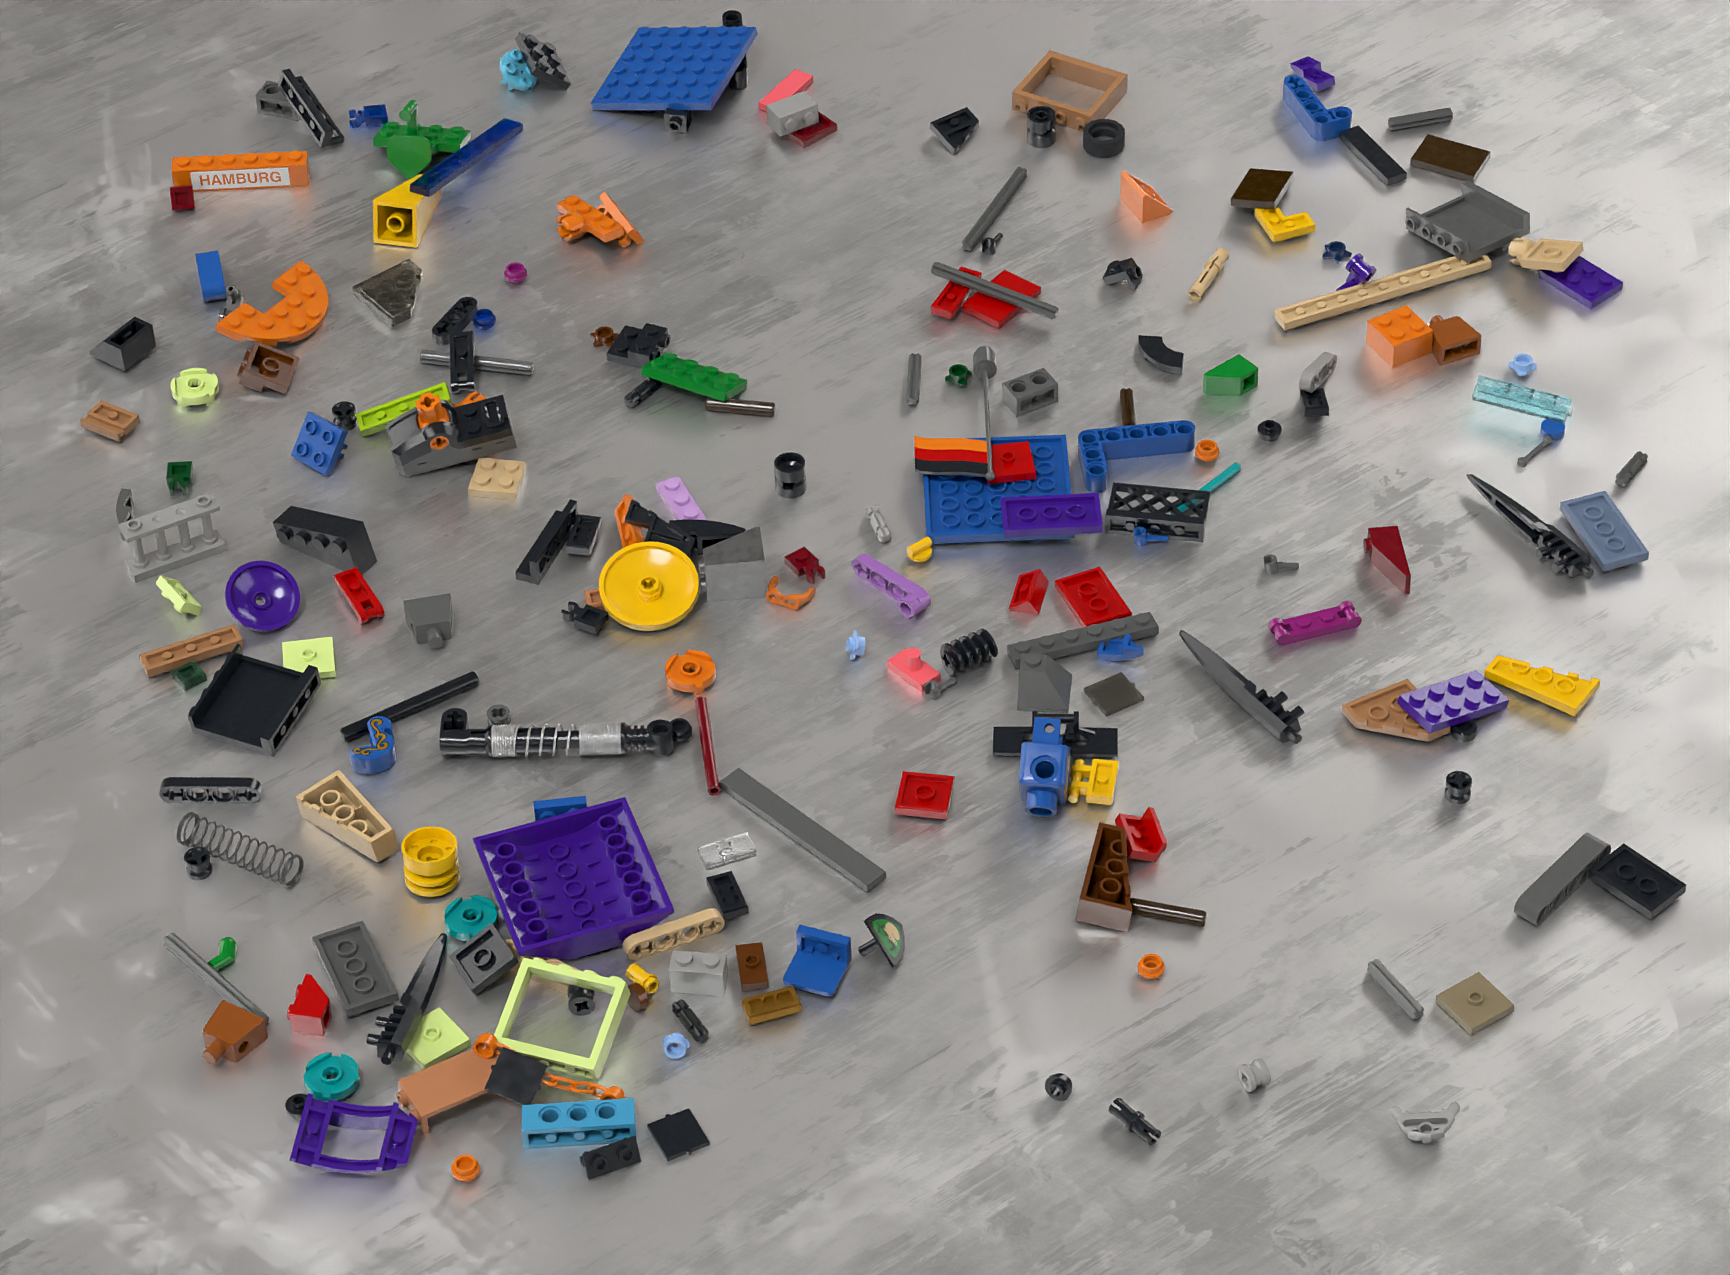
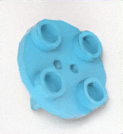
(516, 72)

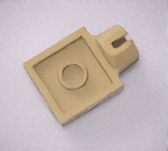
(1544, 254)

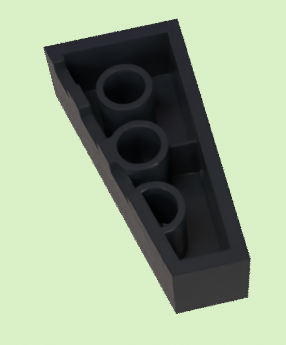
(326, 537)

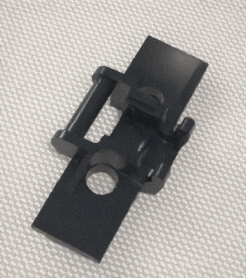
(1101, 741)

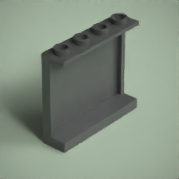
(1470, 223)

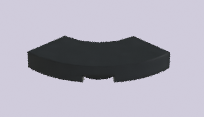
(1157, 352)

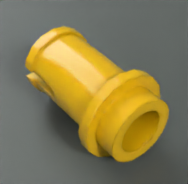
(639, 975)

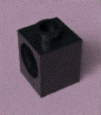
(678, 120)

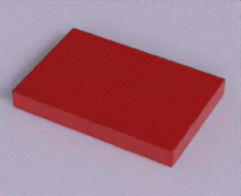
(997, 311)
(1092, 597)

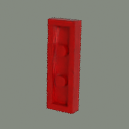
(952, 297)

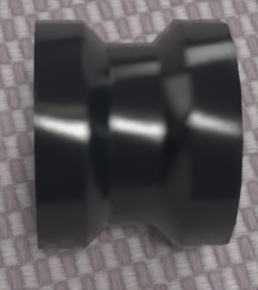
(344, 415)
(1458, 787)
(198, 863)
(580, 1000)

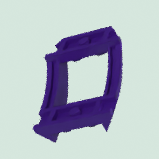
(319, 1114)

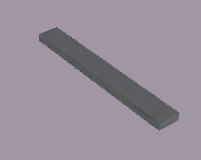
(803, 829)

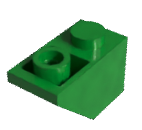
(1231, 378)

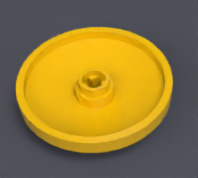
(648, 586)

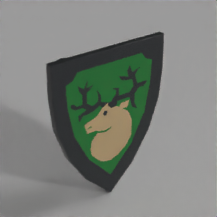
(887, 936)

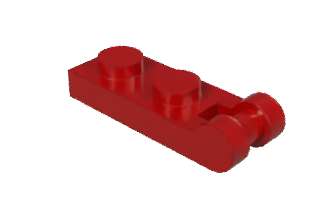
(359, 595)

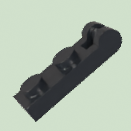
(462, 361)

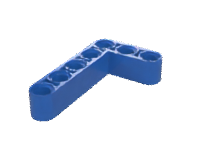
(1126, 442)

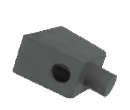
(430, 619)

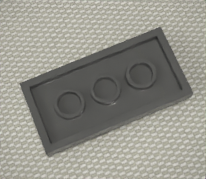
(355, 968)

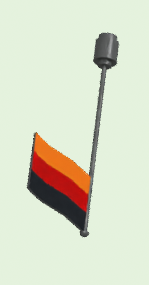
(961, 455)

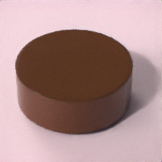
(638, 997)

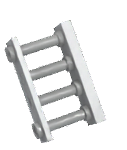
(179, 554)

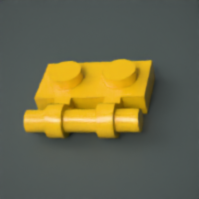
(1101, 783)

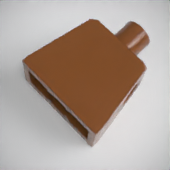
(1453, 339)
(232, 1033)

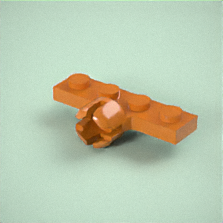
(581, 218)

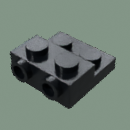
(639, 346)

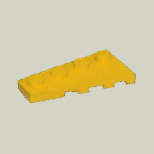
(1554, 689)

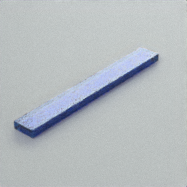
(466, 157)

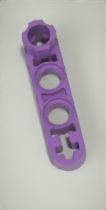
(910, 596)

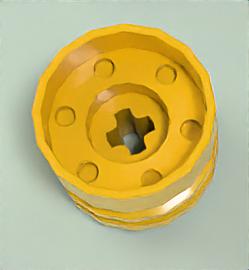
(430, 861)

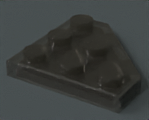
(392, 292)

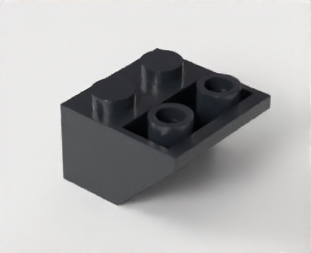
(126, 344)

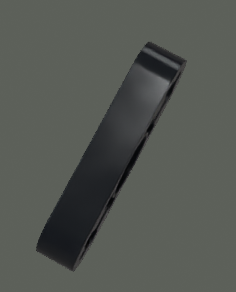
(462, 310)

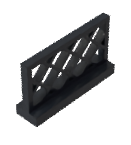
(1176, 527)

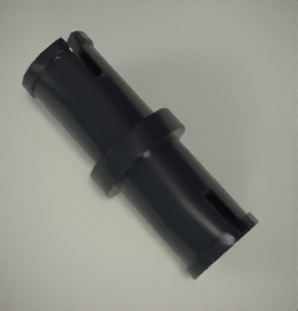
(1134, 1121)

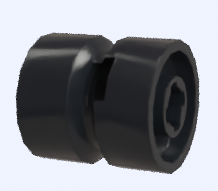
(1041, 127)
(790, 475)

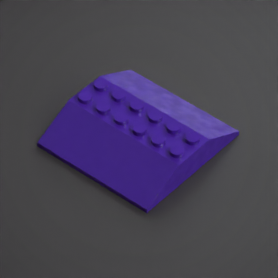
(574, 881)

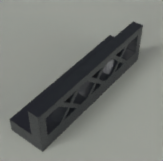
(309, 109)
(548, 545)

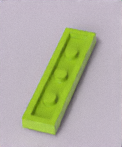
(378, 417)

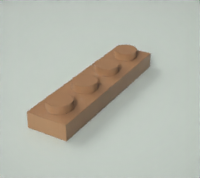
(191, 649)

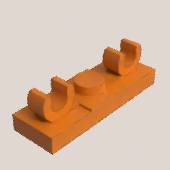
(613, 211)
(628, 533)

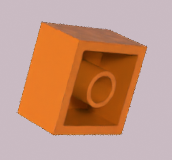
(1399, 336)

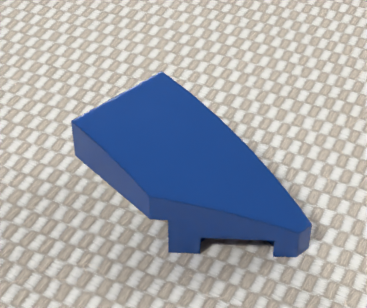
(1119, 650)

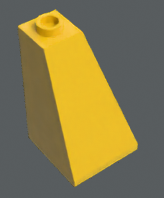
(402, 215)

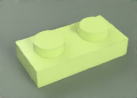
(175, 591)

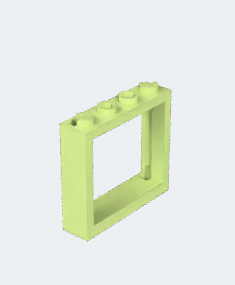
(556, 1060)

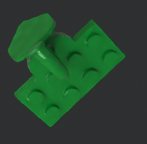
(412, 145)

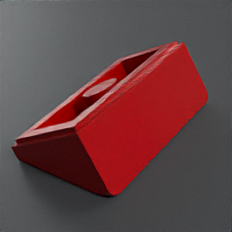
(1029, 592)

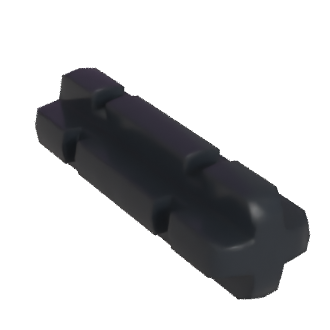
(641, 392)
(690, 1021)

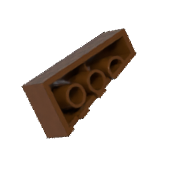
(1106, 883)

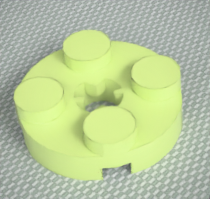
(187, 395)

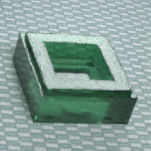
(189, 675)

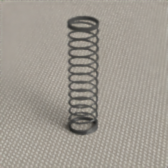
(285, 870)

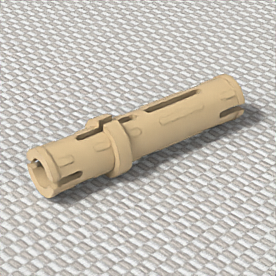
(1212, 268)

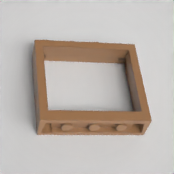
(1075, 70)

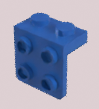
(818, 961)

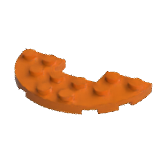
(288, 320)

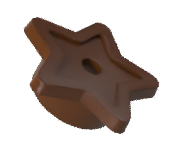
(604, 336)

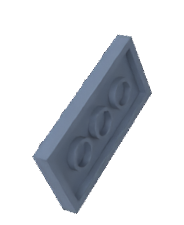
(1604, 531)

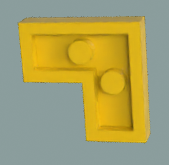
(1281, 227)

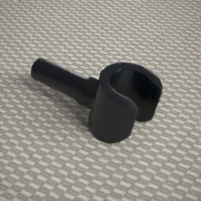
(990, 243)

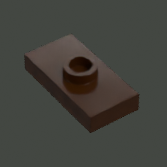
(752, 966)

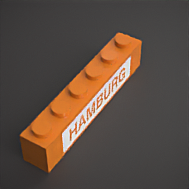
(242, 171)

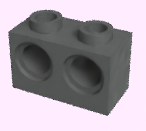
(273, 103)
(1030, 392)

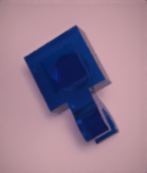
(371, 115)

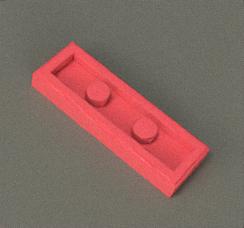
(793, 84)

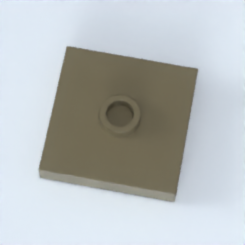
(1474, 1003)

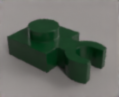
(179, 476)

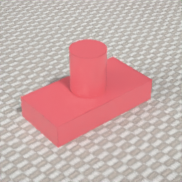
(912, 669)

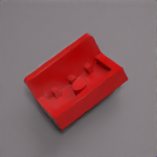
(1143, 835)

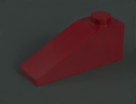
(1388, 555)

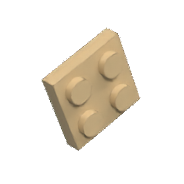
(497, 478)

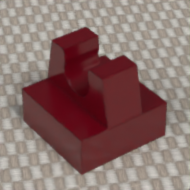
(182, 197)

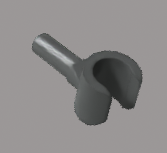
(1272, 566)
(935, 689)

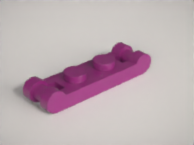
(1315, 624)

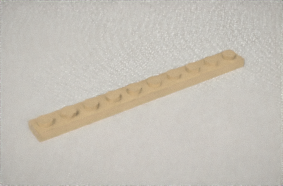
(1378, 290)

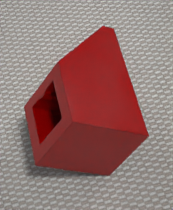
(310, 1009)

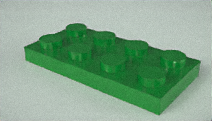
(694, 377)

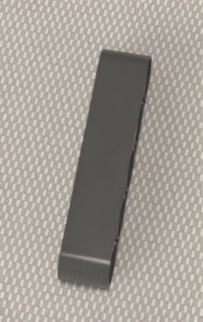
(1561, 879)

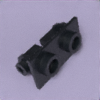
(610, 1157)

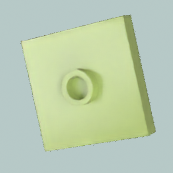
(313, 652)
(436, 1039)

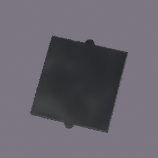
(516, 1077)
(678, 1134)

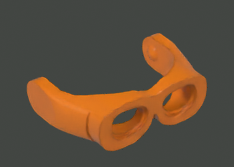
(799, 599)

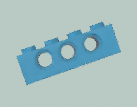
(578, 1123)

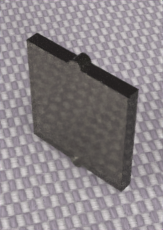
(1113, 694)

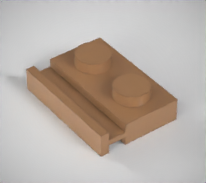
(110, 421)

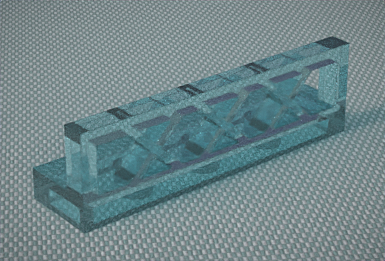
(1522, 399)

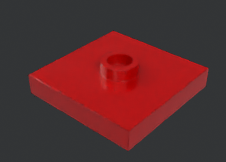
(1012, 462)
(924, 795)

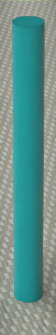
(1214, 483)

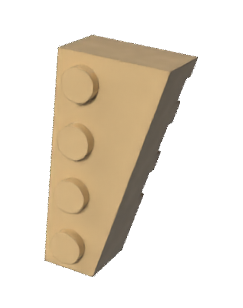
(348, 816)

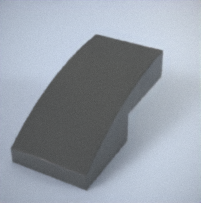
(124, 507)

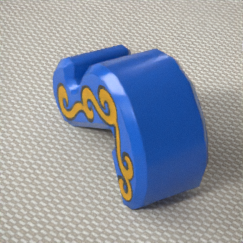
(381, 754)

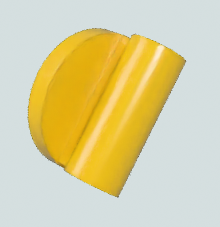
(920, 550)

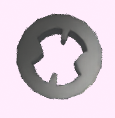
(498, 715)

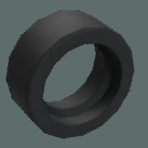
(1103, 148)

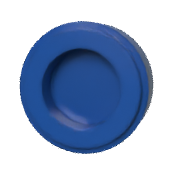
(1553, 429)

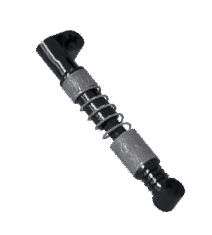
(589, 739)

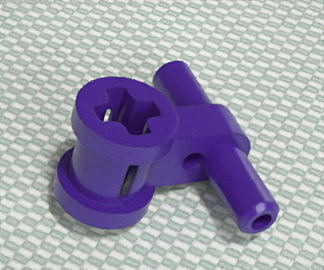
(1359, 272)

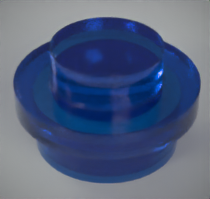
(484, 319)

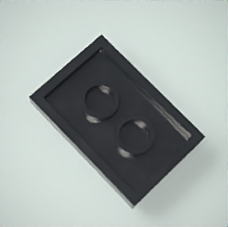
(542, 60)
(1637, 881)

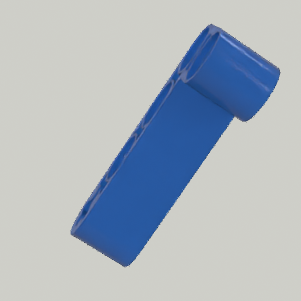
(1318, 121)

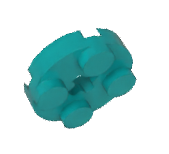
(459, 910)
(338, 1088)

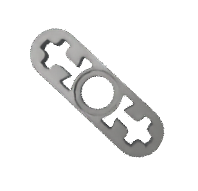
(1318, 372)

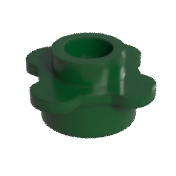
(958, 375)

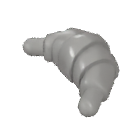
(1425, 1125)

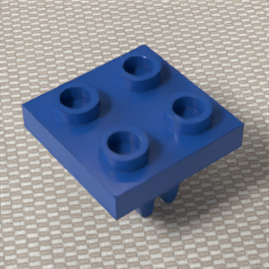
(319, 443)

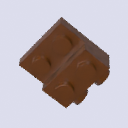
(267, 368)

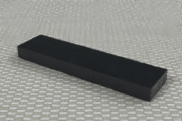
(1373, 155)

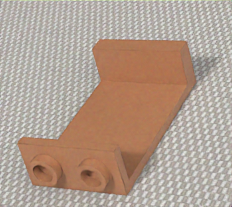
(444, 1085)

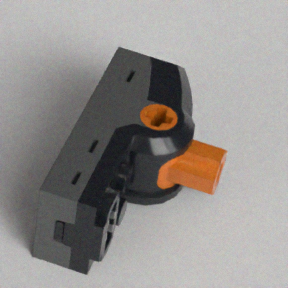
(445, 435)

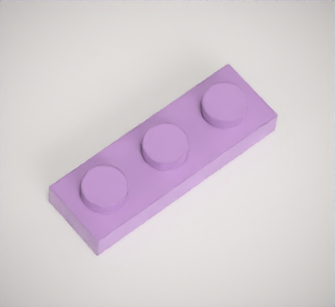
(679, 499)

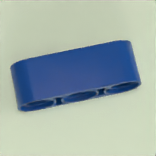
(211, 276)

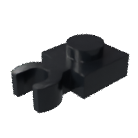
(587, 618)

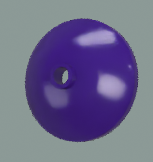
(266, 583)

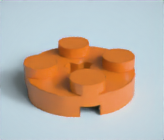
(678, 667)

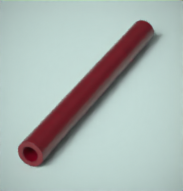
(707, 746)

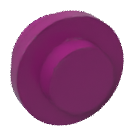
(515, 273)

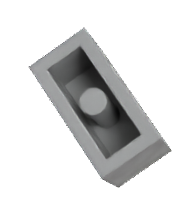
(792, 113)
(698, 973)

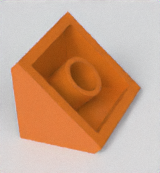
(1142, 199)

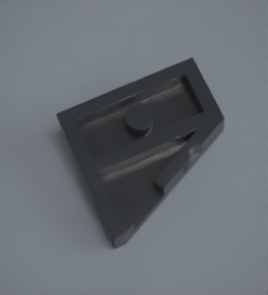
(955, 129)

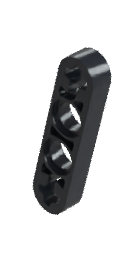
(210, 787)

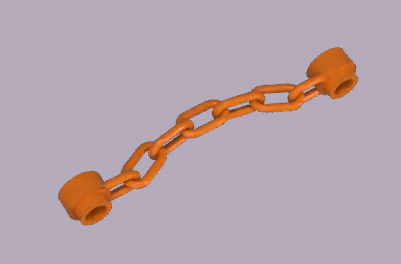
(487, 1045)

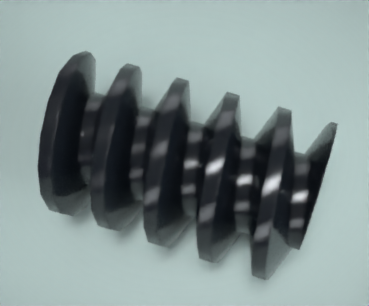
(968, 648)

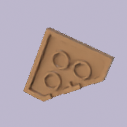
(1382, 714)

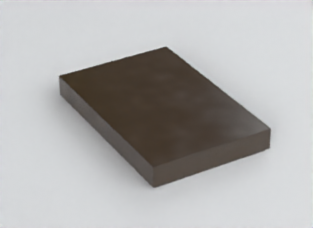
(1450, 158)
(1262, 188)

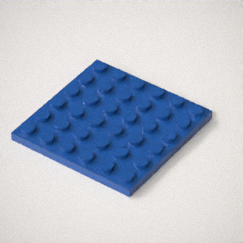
(674, 68)
(970, 508)

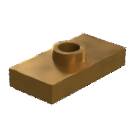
(771, 1005)

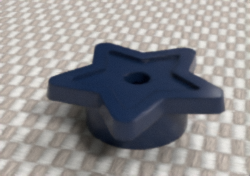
(1336, 251)

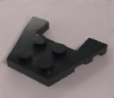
(659, 529)

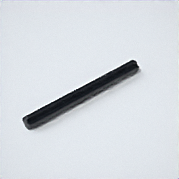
(413, 704)

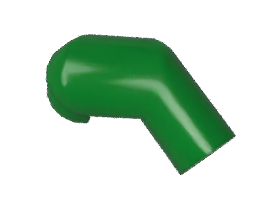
(226, 955)

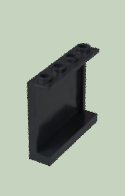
(253, 702)

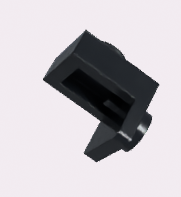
(1123, 270)

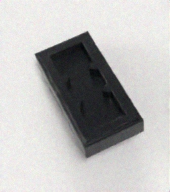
(1314, 403)
(583, 535)
(727, 895)

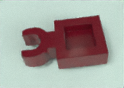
(804, 562)

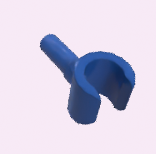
(1142, 538)

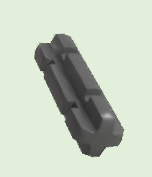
(1630, 470)

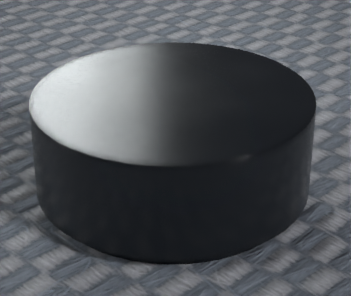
(1464, 731)

